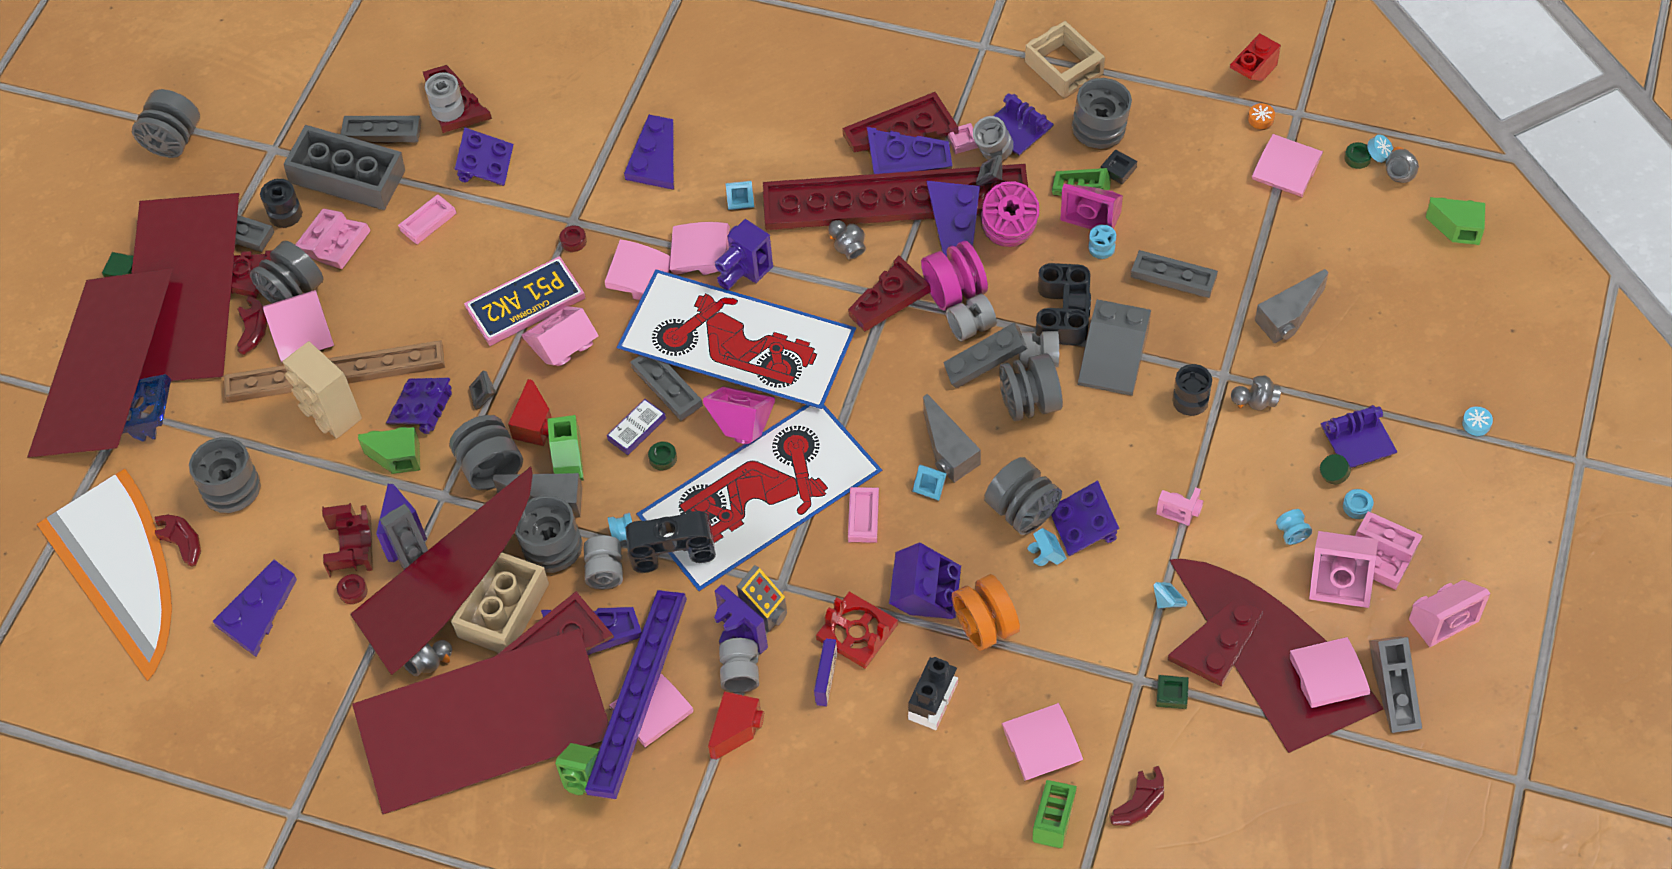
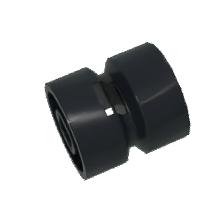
(281, 203)
(1192, 389)

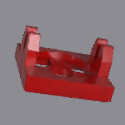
(833, 617)

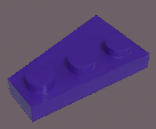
(905, 153)
(653, 154)
(954, 212)
(253, 610)
(621, 623)

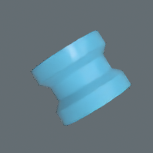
(1107, 237)
(618, 525)
(1294, 527)

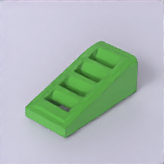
(1095, 177)
(1048, 831)

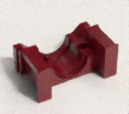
(354, 538)

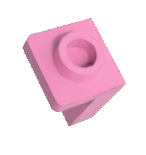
(1179, 508)

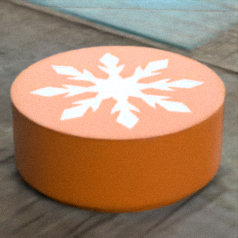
(1261, 116)

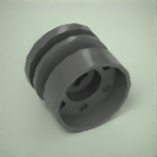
(1101, 113)
(166, 123)
(287, 274)
(1025, 388)
(485, 450)
(224, 474)
(1023, 495)
(549, 533)

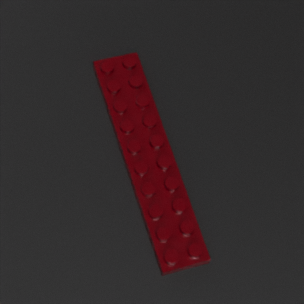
(867, 197)

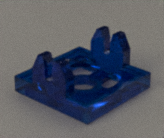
(155, 392)

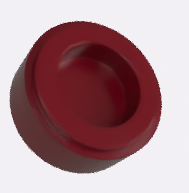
(573, 238)
(352, 589)

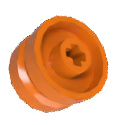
(985, 612)

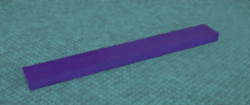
(636, 695)

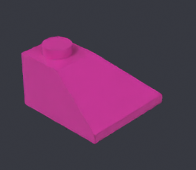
(1090, 206)
(739, 412)

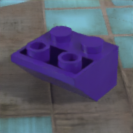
(924, 582)

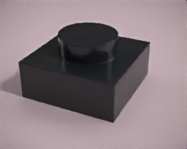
(1119, 166)

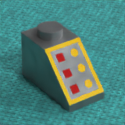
(763, 597)

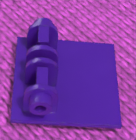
(1022, 122)
(483, 157)
(421, 403)
(1359, 436)
(1085, 519)

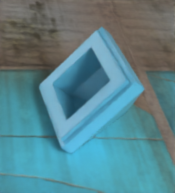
(739, 195)
(929, 482)
(1168, 596)

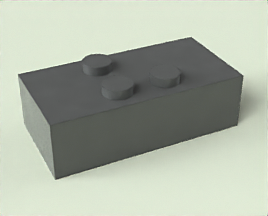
(344, 167)

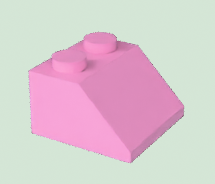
(561, 335)
(1343, 569)
(1448, 611)

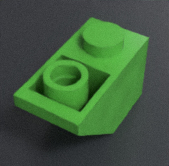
(1458, 219)
(565, 445)
(393, 449)
(575, 767)

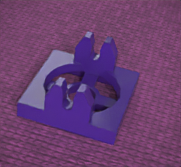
(739, 619)

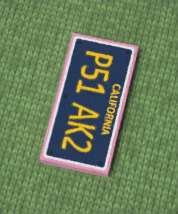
(524, 300)

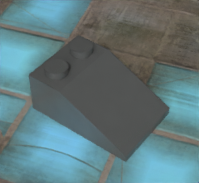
(1114, 347)

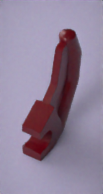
(255, 326)
(182, 534)
(1145, 799)

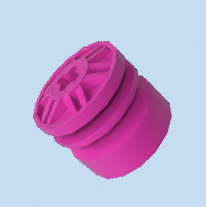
(999, 225)
(954, 275)

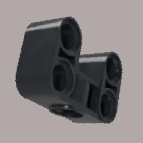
(1060, 282)
(690, 533)

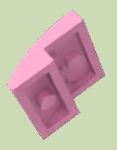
(1287, 165)
(332, 238)
(698, 246)
(634, 267)
(297, 322)
(1394, 548)
(1329, 672)
(664, 712)
(1042, 741)

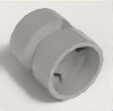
(444, 97)
(992, 137)
(969, 318)
(1045, 343)
(603, 562)
(739, 666)

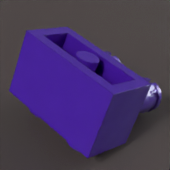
(747, 255)

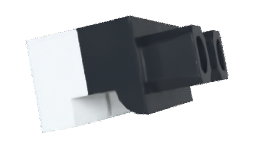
(932, 693)

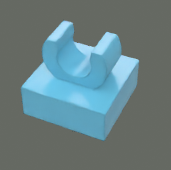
(1049, 548)

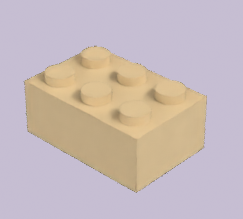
(321, 390)
(501, 603)

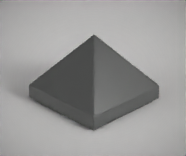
(990, 171)
(481, 390)

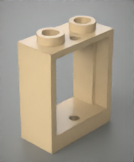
(1071, 80)

